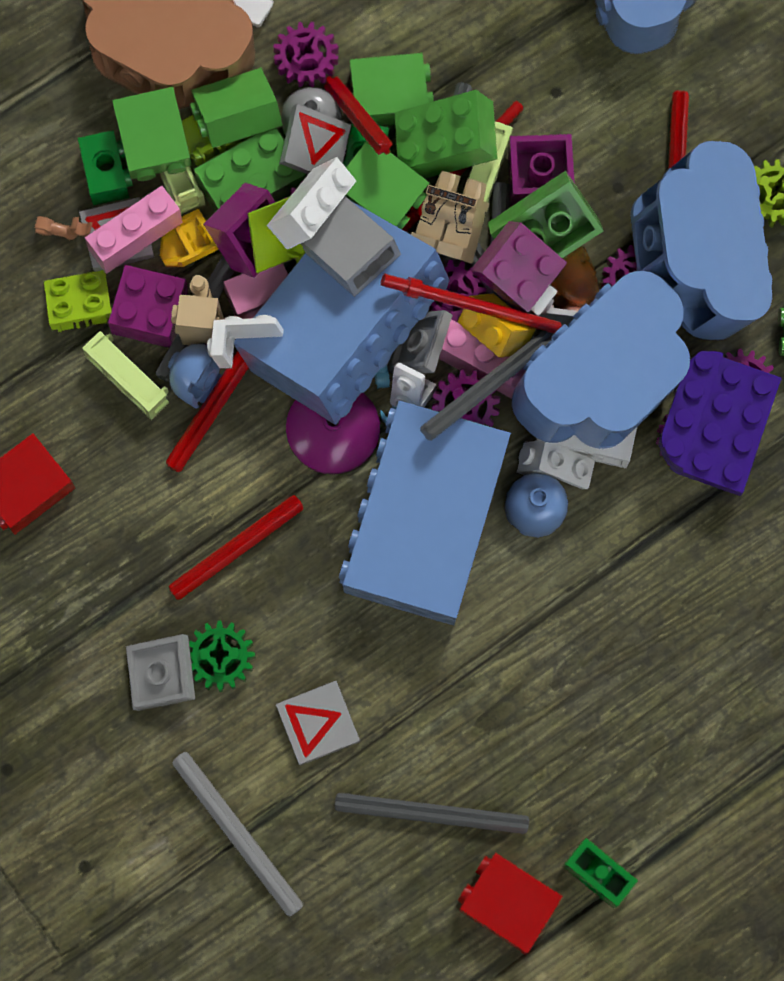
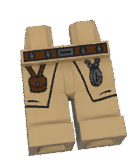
(451, 219)

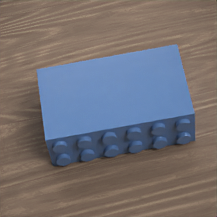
(339, 340)
(423, 514)

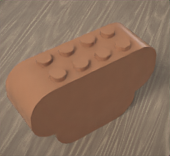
(169, 43)

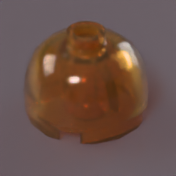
(577, 279)

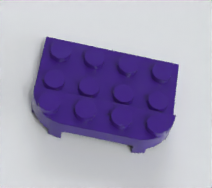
(717, 421)

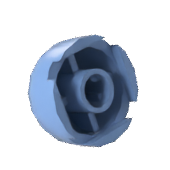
(193, 374)
(536, 504)

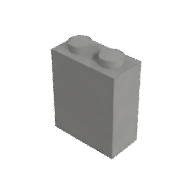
(351, 247)

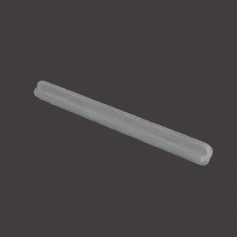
(237, 834)

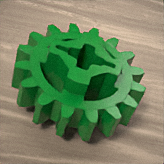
(234, 655)

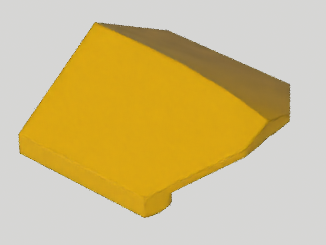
(187, 241)

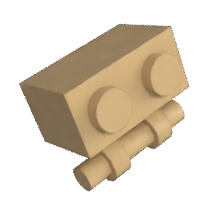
(196, 313)

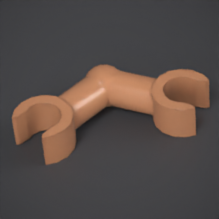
(46, 227)

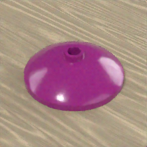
(338, 447)

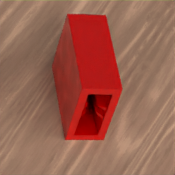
(29, 484)
(509, 902)

